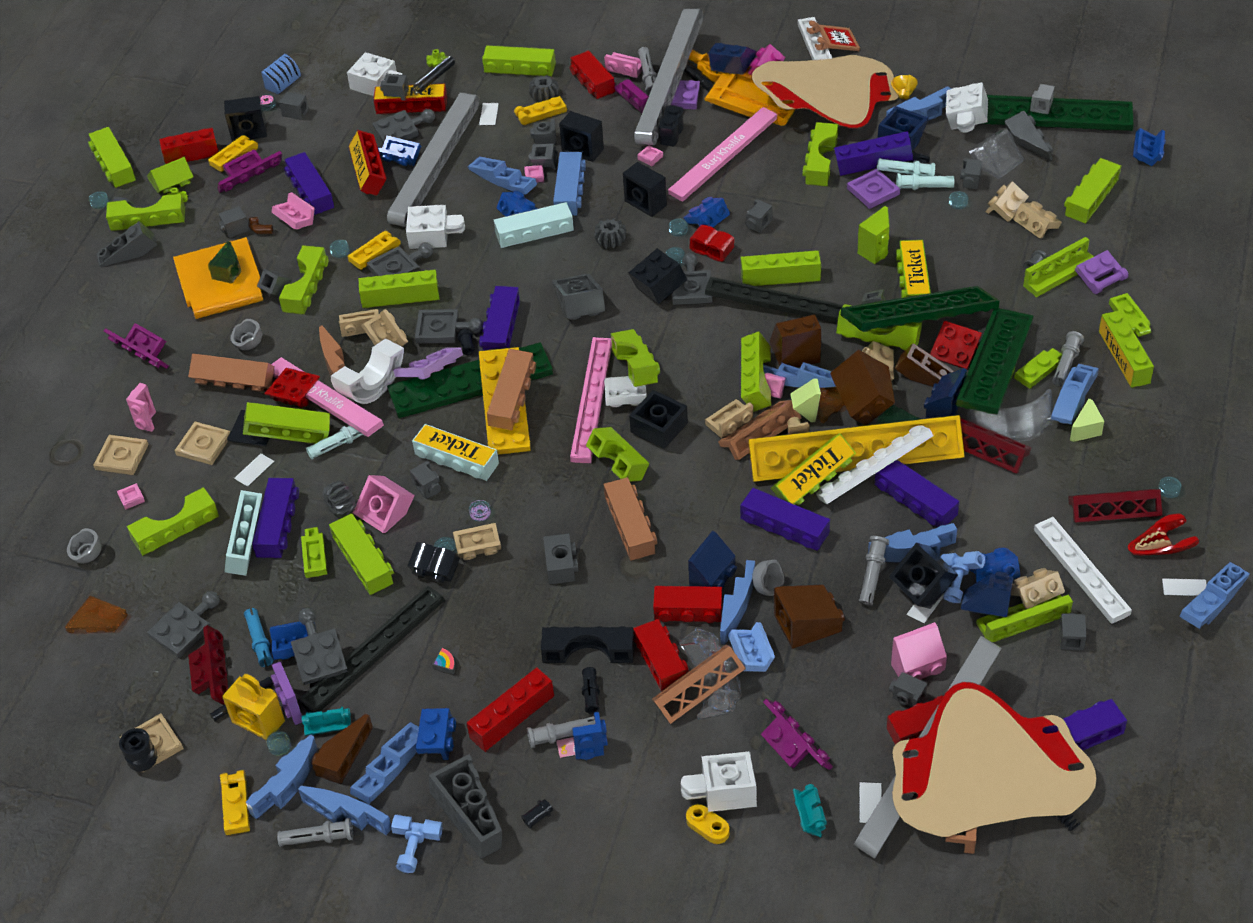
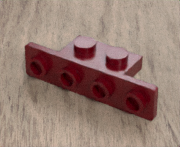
(209, 666)

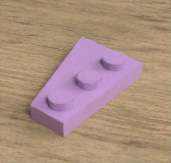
(432, 363)

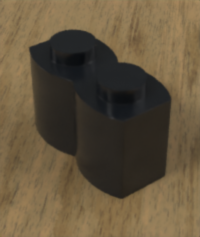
(671, 125)
(433, 562)

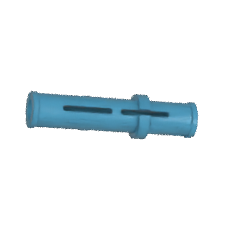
(260, 643)

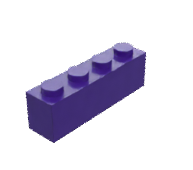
(865, 154)
(308, 182)
(500, 318)
(917, 493)
(275, 518)
(785, 519)
(1094, 724)

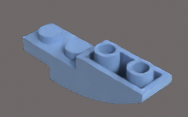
(929, 106)
(1073, 393)
(902, 542)
(1215, 596)
(291, 775)

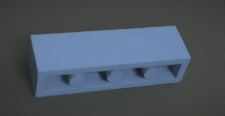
(569, 180)

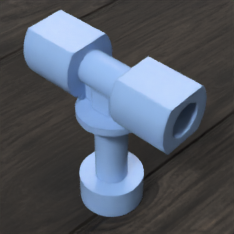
(961, 566)
(415, 834)

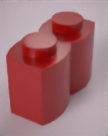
(711, 243)

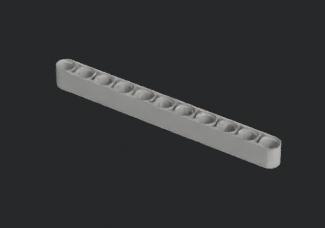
(668, 76)
(433, 158)
(885, 814)

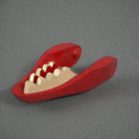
(1156, 541)

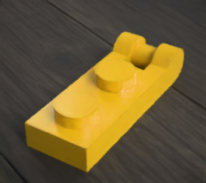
(540, 110)
(232, 151)
(374, 248)
(234, 803)

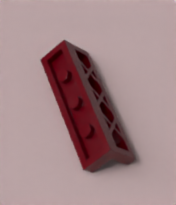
(995, 439)
(1111, 497)

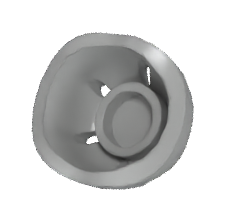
(252, 335)
(86, 552)
(767, 576)

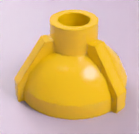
(904, 85)

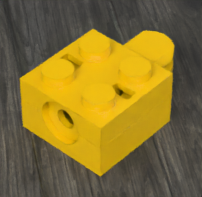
(253, 707)

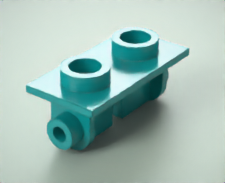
(326, 722)
(811, 818)

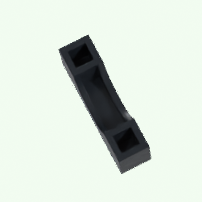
(561, 642)

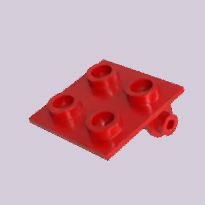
(956, 344)
(292, 387)

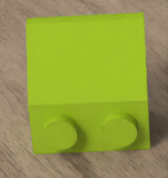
(170, 175)
(874, 236)

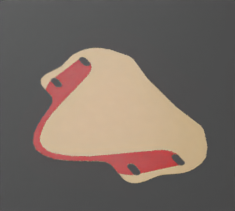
(835, 88)
(987, 766)

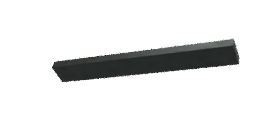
(772, 299)
(372, 649)

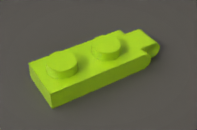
(1132, 313)
(1038, 368)
(313, 553)

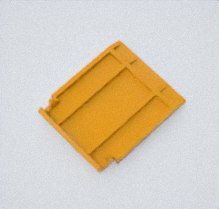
(744, 97)
(215, 296)

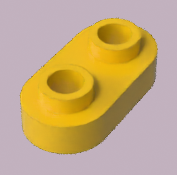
(706, 822)

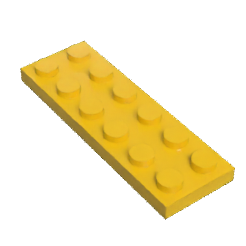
(501, 439)

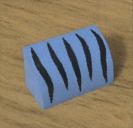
(280, 74)

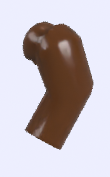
(257, 228)

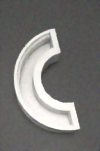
(374, 378)

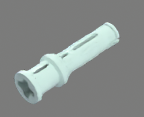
(905, 167)
(915, 181)
(346, 435)

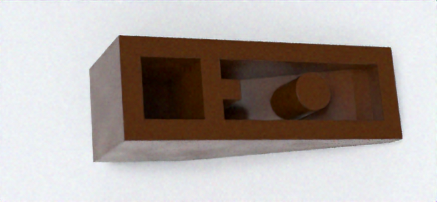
(921, 366)
(340, 752)

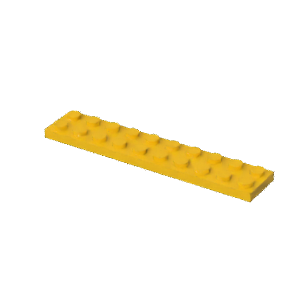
(779, 455)

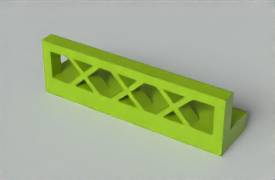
(1059, 270)
(1022, 619)

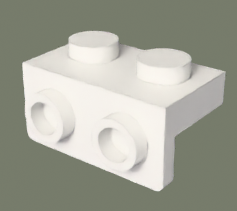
(621, 391)

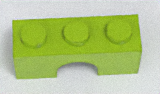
(609, 444)

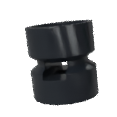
(138, 749)

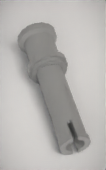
(649, 75)
(1069, 353)
(875, 560)
(552, 732)
(328, 835)

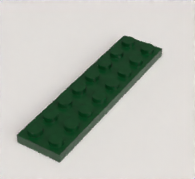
(1065, 112)
(919, 308)
(995, 361)
(452, 385)

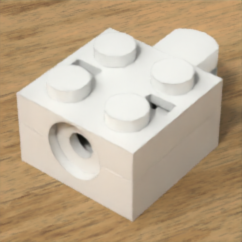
(369, 73)
(966, 107)
(431, 226)
(725, 782)

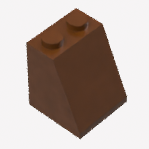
(797, 341)
(864, 386)
(806, 613)

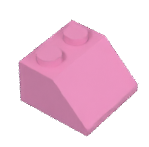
(382, 503)
(919, 652)

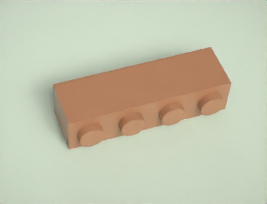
(231, 372)
(510, 389)
(630, 519)

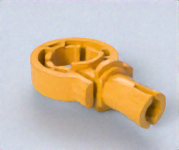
(703, 65)

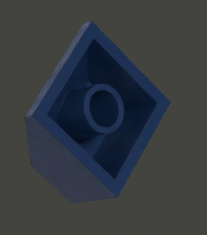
(730, 58)
(903, 120)
(945, 395)
(711, 563)
(989, 595)

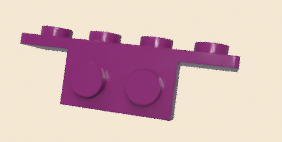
(632, 94)
(246, 166)
(143, 342)
(789, 740)

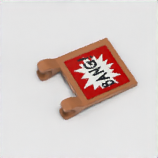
(833, 37)

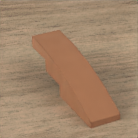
(331, 351)

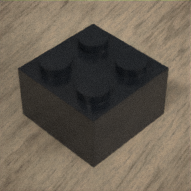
(245, 118)
(582, 135)
(645, 189)
(658, 276)
(658, 419)
(923, 575)

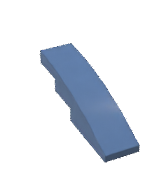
(500, 175)
(798, 377)
(736, 605)
(387, 766)
(339, 807)

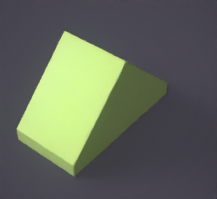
(806, 400)
(1088, 423)

